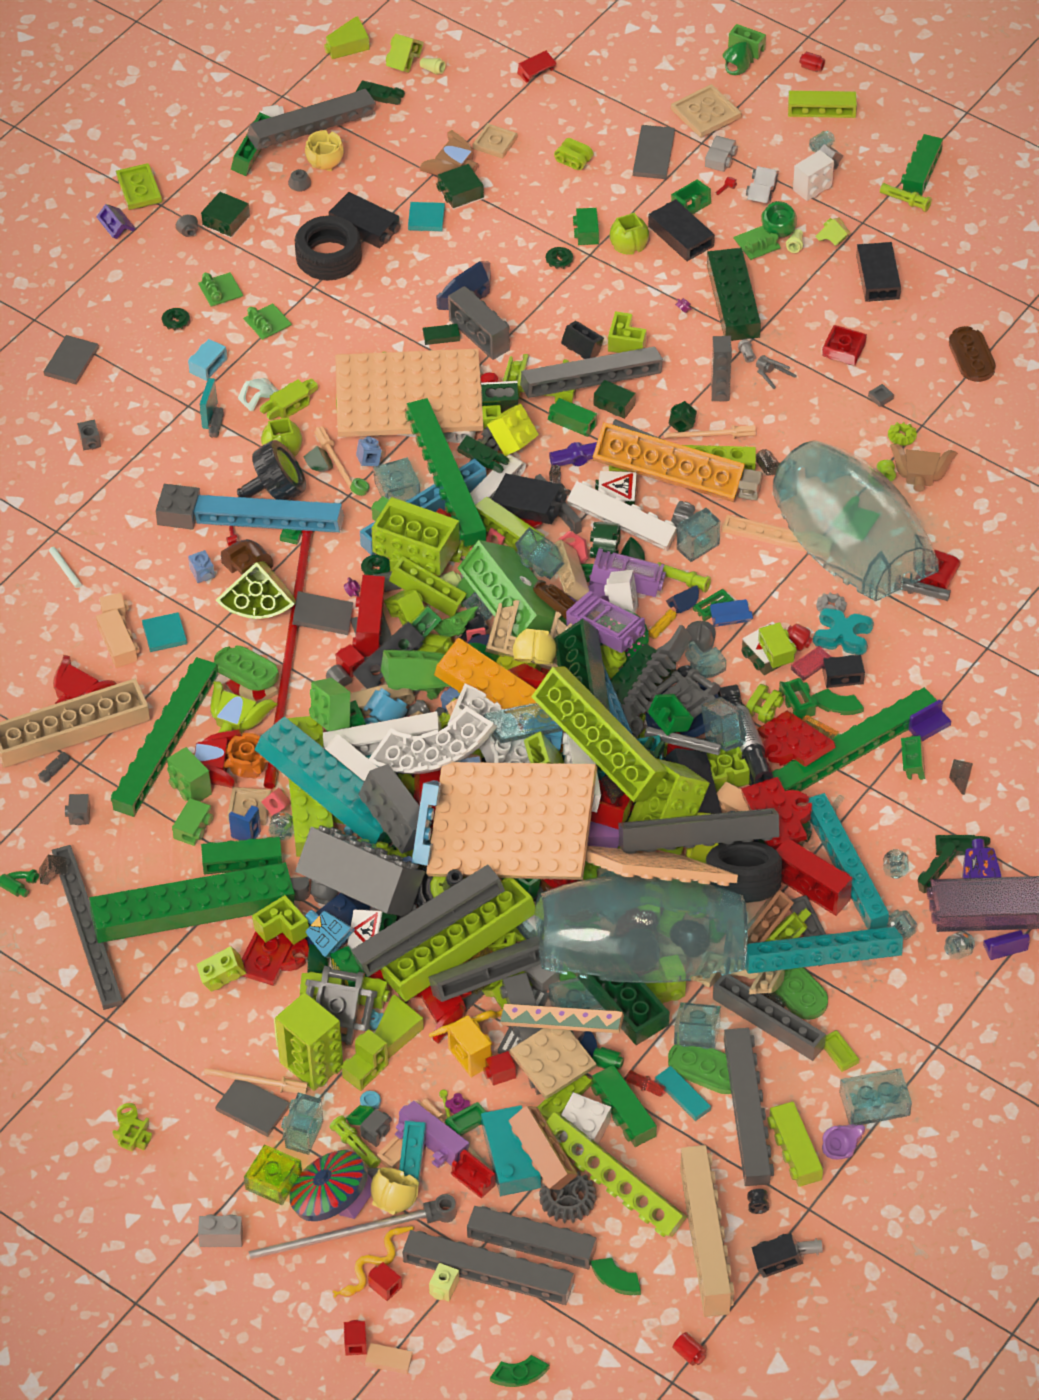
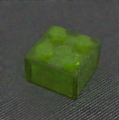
(272, 1174)

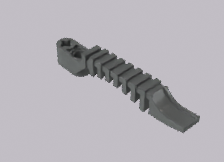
(660, 661)

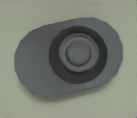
(702, 634)
(322, 893)

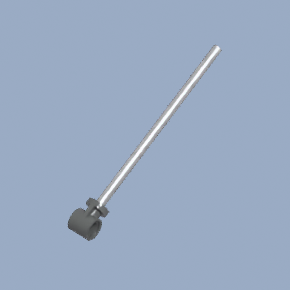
(431, 1211)

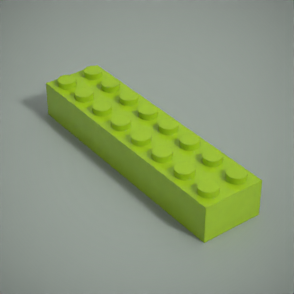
(599, 734)
(305, 809)
(460, 940)

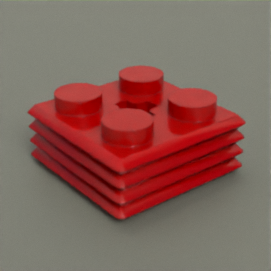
(844, 345)

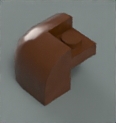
(244, 555)

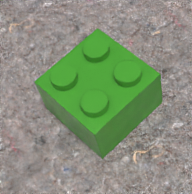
(330, 704)
(188, 775)

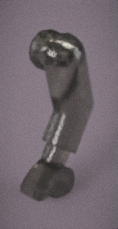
(555, 477)

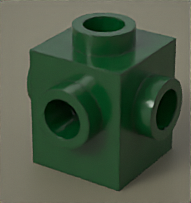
(682, 417)

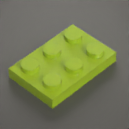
(138, 186)

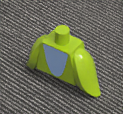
(237, 712)

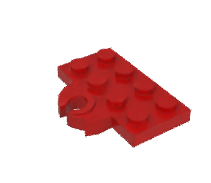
(793, 739)
(791, 816)
(266, 959)

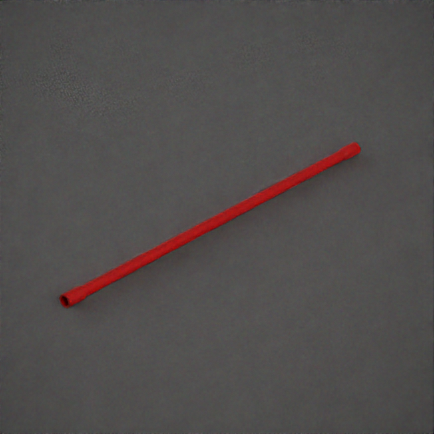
(271, 773)

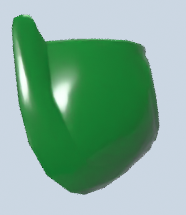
(739, 55)

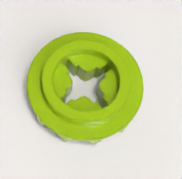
(898, 438)

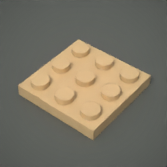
(706, 110)
(552, 1060)

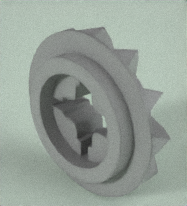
(822, 602)

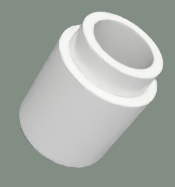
(273, 110)

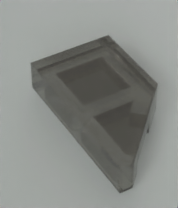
(960, 774)
(612, 789)

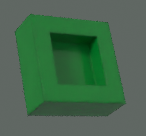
(290, 536)
(359, 1115)

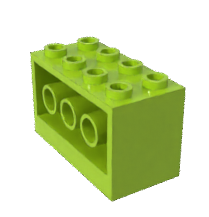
(415, 534)
(675, 796)
(309, 1041)

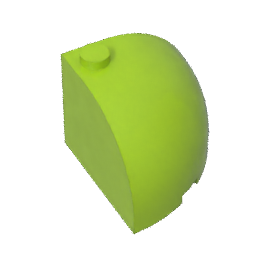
(257, 594)

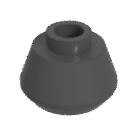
(299, 180)
(187, 225)

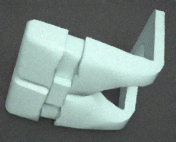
(263, 384)

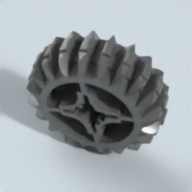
(568, 1204)

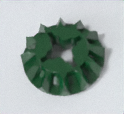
(562, 252)
(178, 314)
(377, 561)

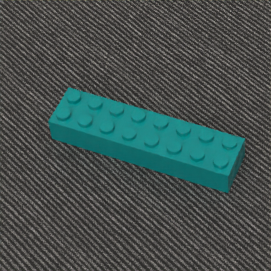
(319, 776)

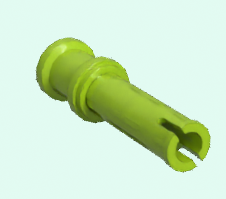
(912, 199)
(691, 579)
(350, 1137)

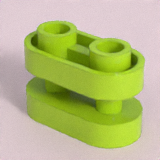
(573, 154)
(612, 660)
(767, 711)

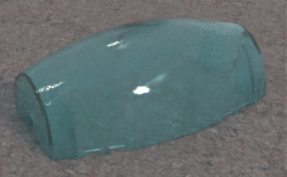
(852, 519)
(641, 929)

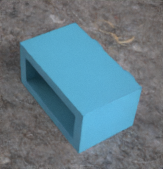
(207, 359)

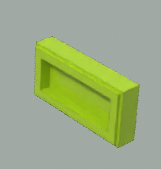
(840, 1051)

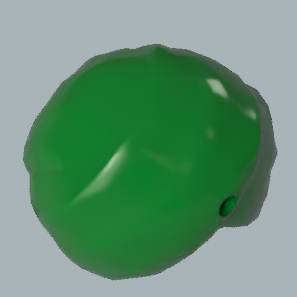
(779, 219)

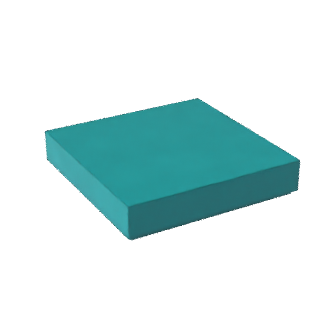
(426, 216)
(208, 403)
(164, 632)

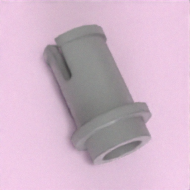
(745, 347)
(810, 1247)

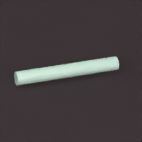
(64, 566)

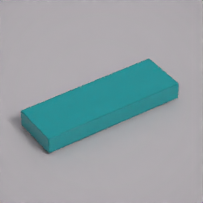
(683, 1093)
(413, 1148)

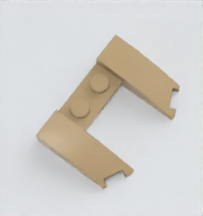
(502, 643)
(764, 981)

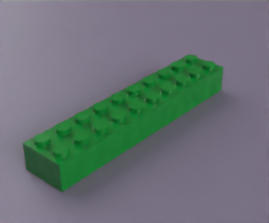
(188, 902)

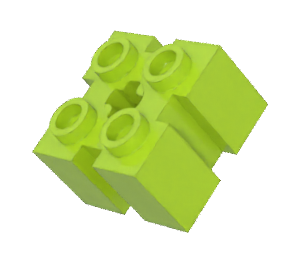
(729, 768)

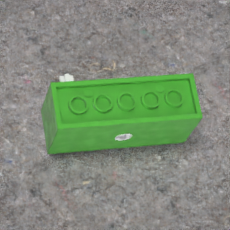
(501, 578)

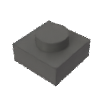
(880, 395)

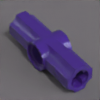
(574, 454)

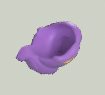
(841, 1140)

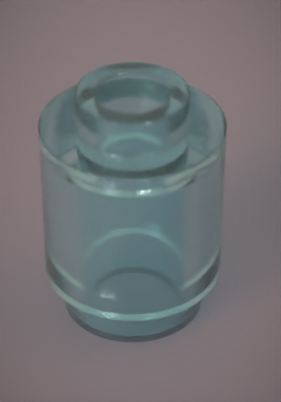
(818, 140)

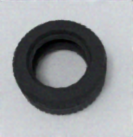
(328, 265)
(754, 863)

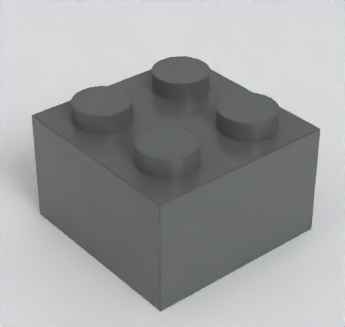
(177, 506)

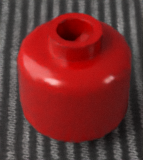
(799, 636)

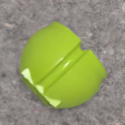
(629, 234)
(289, 434)

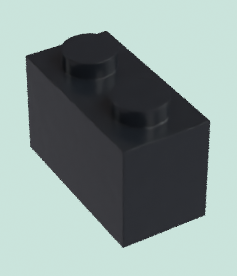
(582, 340)
(843, 671)
(777, 1255)

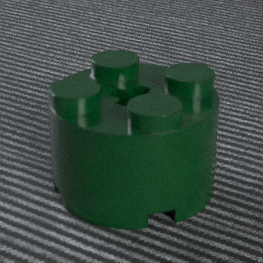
(606, 537)

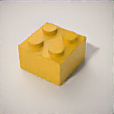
(469, 1045)

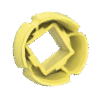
(324, 150)
(534, 646)
(393, 1190)

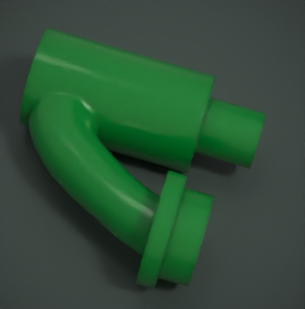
(13, 886)

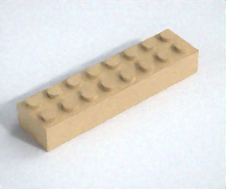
(72, 722)
(706, 1231)

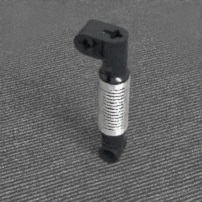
(754, 749)

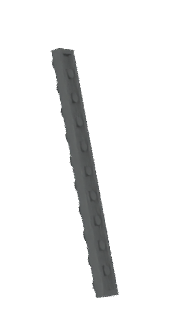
(94, 951)

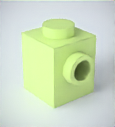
(443, 1282)

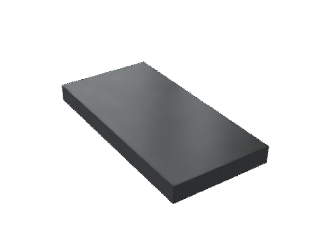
(653, 152)

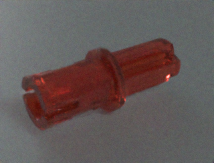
(645, 1083)

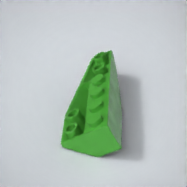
(411, 669)

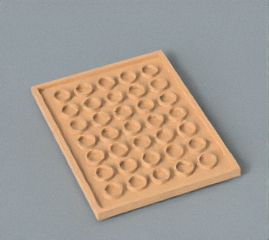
(378, 386)
(513, 818)
(657, 865)

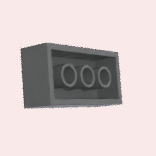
(479, 322)
(391, 806)

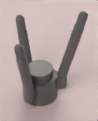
(767, 365)

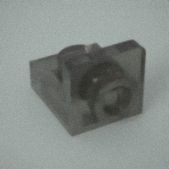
(51, 866)

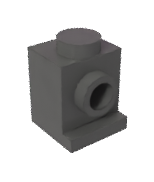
(375, 1127)

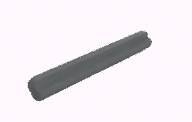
(685, 741)

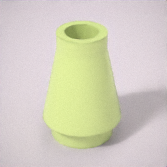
(434, 65)
(795, 241)

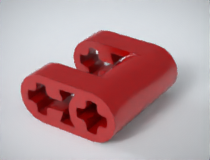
(946, 570)

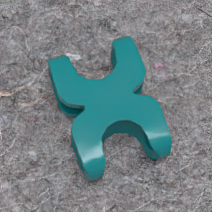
(843, 631)

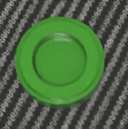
(359, 486)

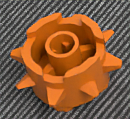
(243, 758)

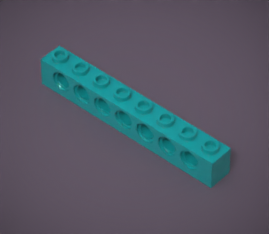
(846, 859)
(823, 949)

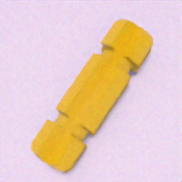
(662, 624)

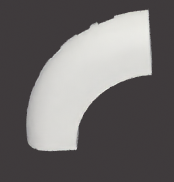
(434, 749)
(491, 749)

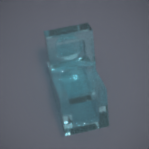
(708, 663)

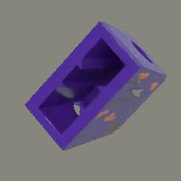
(980, 861)

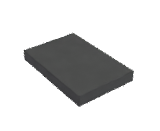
(71, 359)
(322, 613)
(252, 1106)

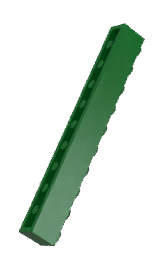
(445, 471)
(164, 737)
(856, 742)

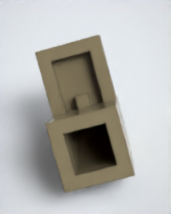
(750, 484)

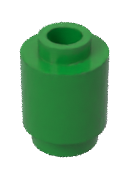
(606, 1057)

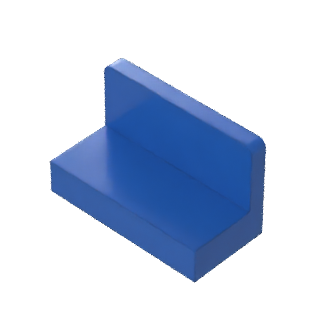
(730, 613)
(245, 826)

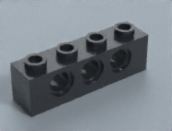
(407, 632)

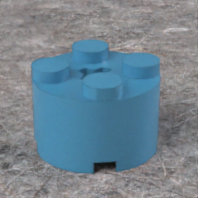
(384, 707)

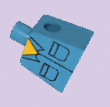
(327, 931)

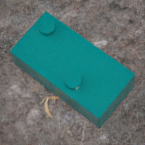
(508, 1159)

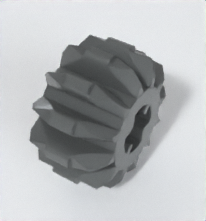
(682, 512)

